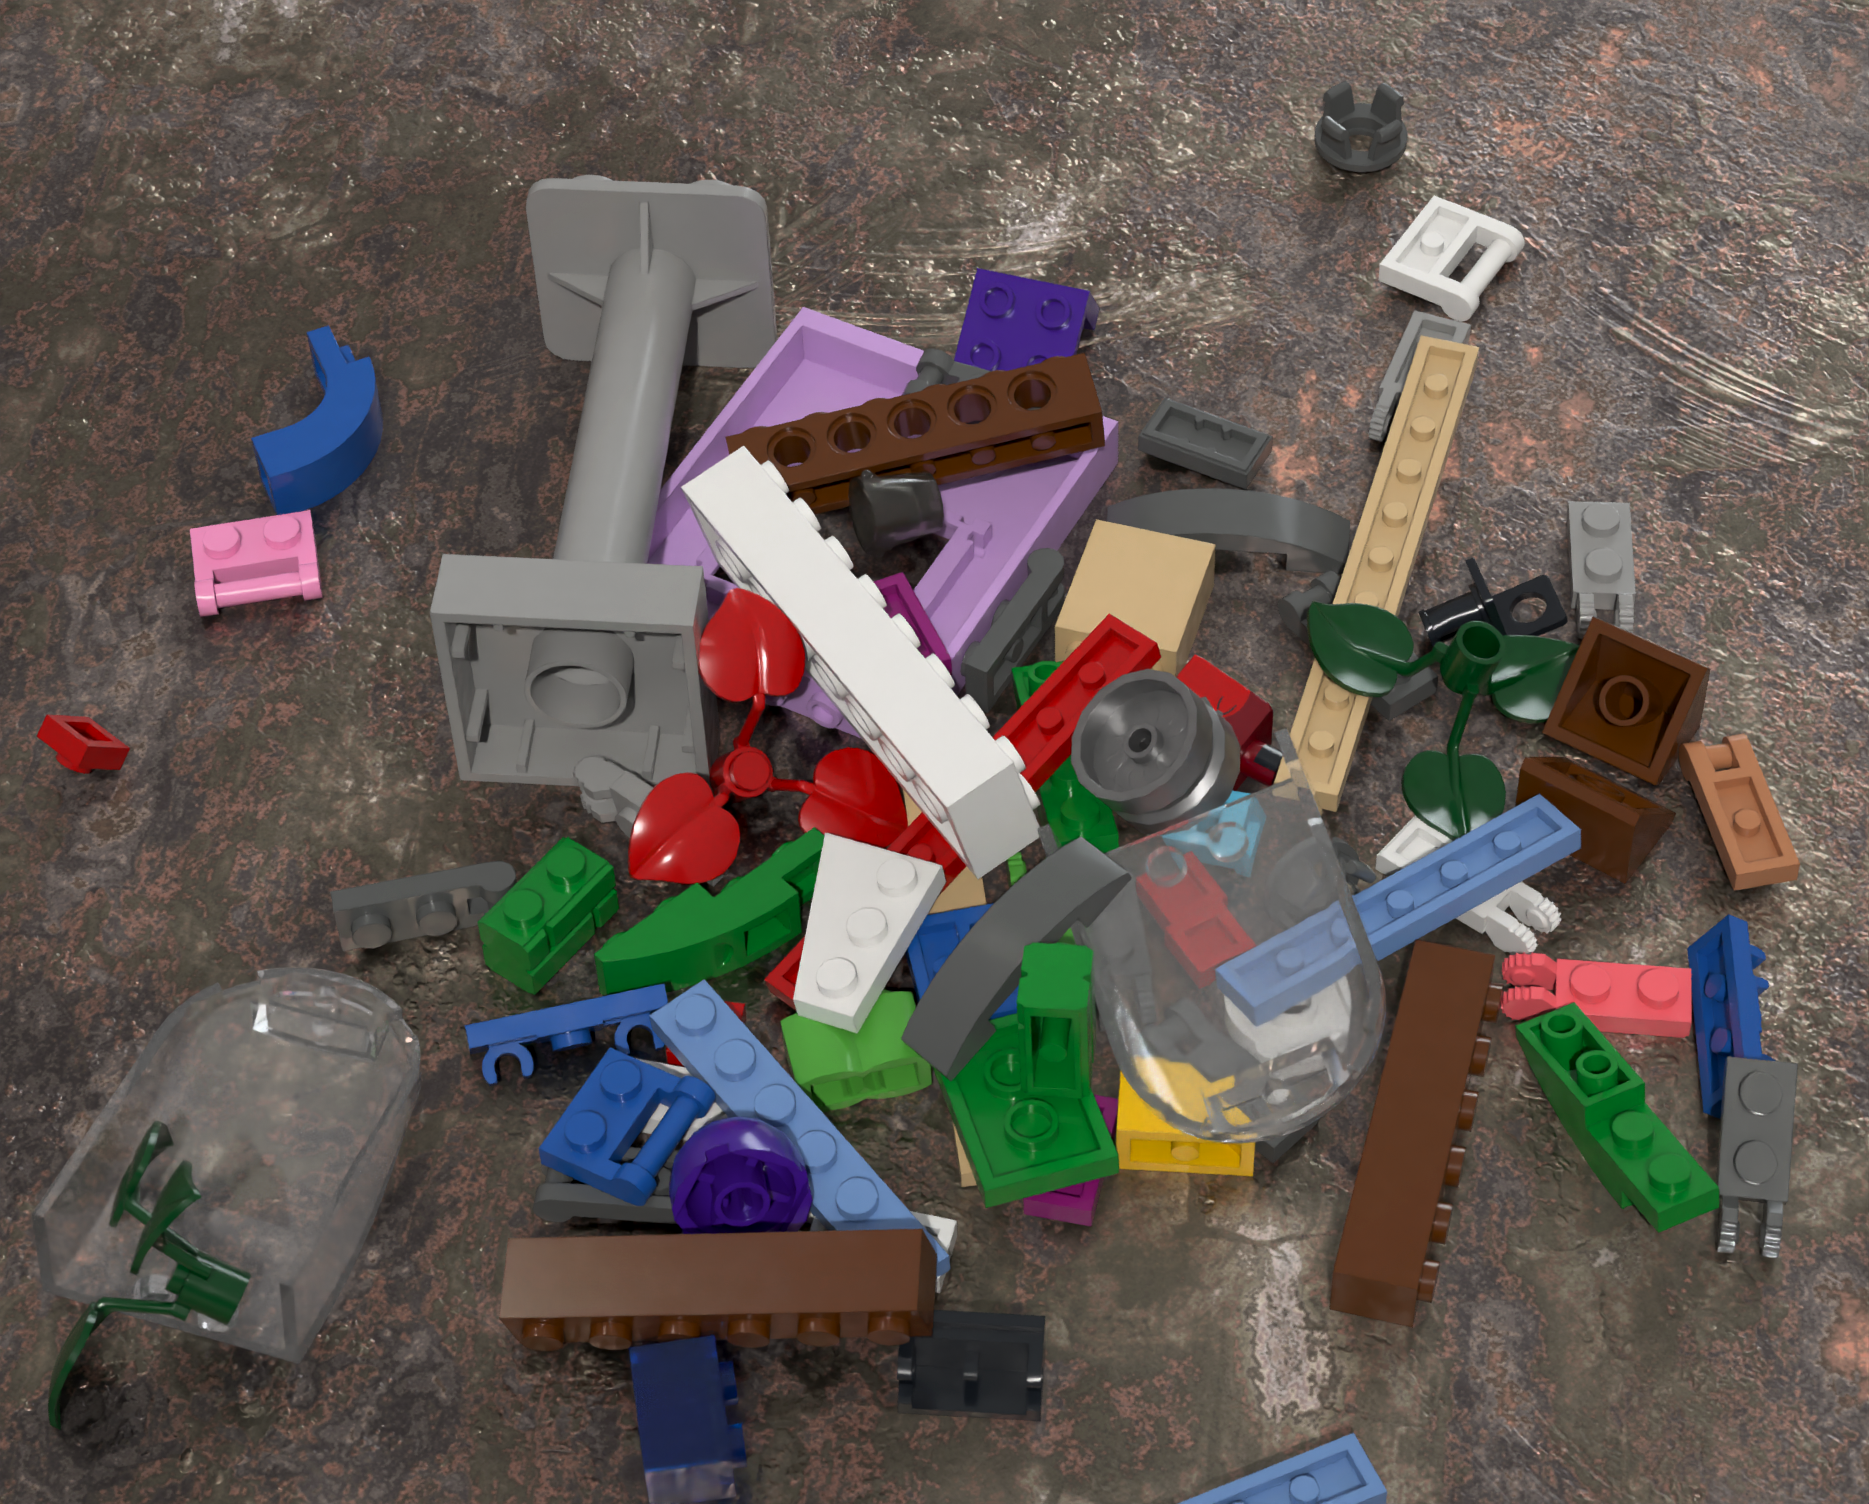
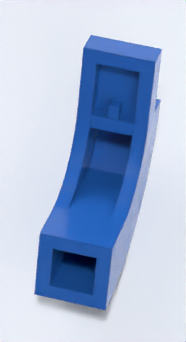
(333, 443)

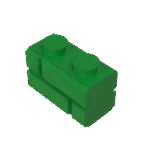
(548, 915)
(1056, 1020)

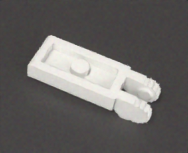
(1505, 931)

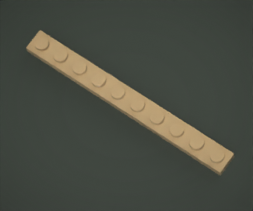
(1385, 548)

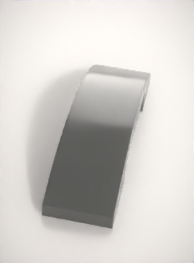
(1244, 522)
(986, 964)

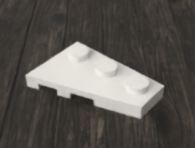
(859, 928)

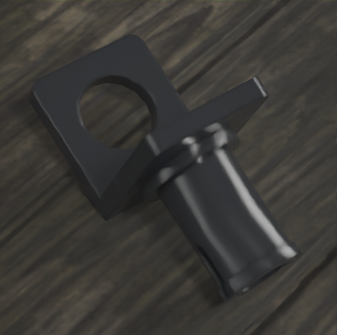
(1478, 605)

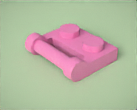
(255, 561)

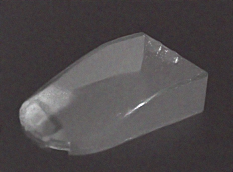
(1238, 967)
(292, 1126)

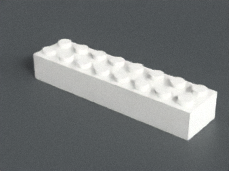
(869, 662)

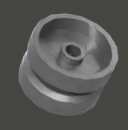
(1154, 751)

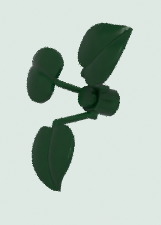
(1368, 648)
(197, 1279)

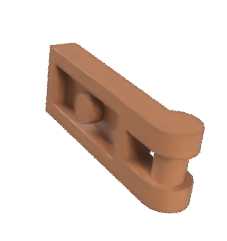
(1740, 812)

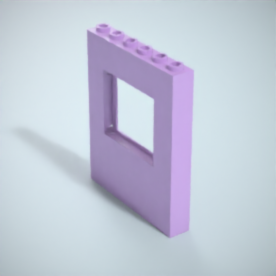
(988, 518)

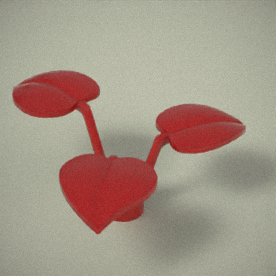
(680, 826)

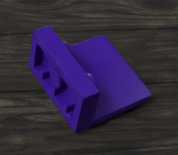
(1022, 321)

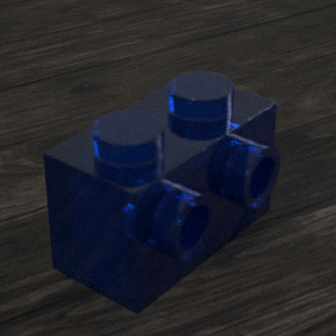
(684, 1422)

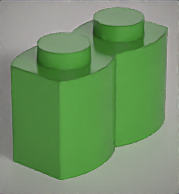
(847, 1067)

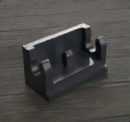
(975, 1367)

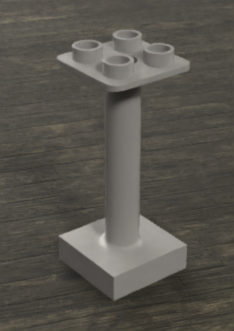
(597, 642)

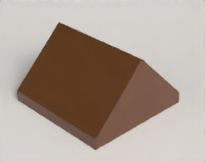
(1629, 701)
(1613, 820)

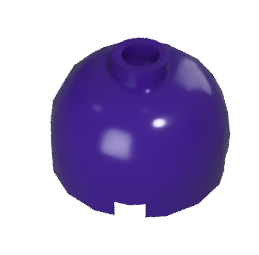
(739, 1180)

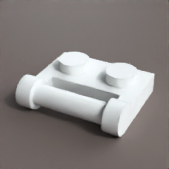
(1437, 245)

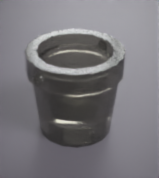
(894, 509)

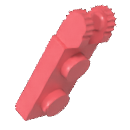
(1609, 994)

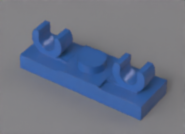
(1725, 1003)
(565, 1026)

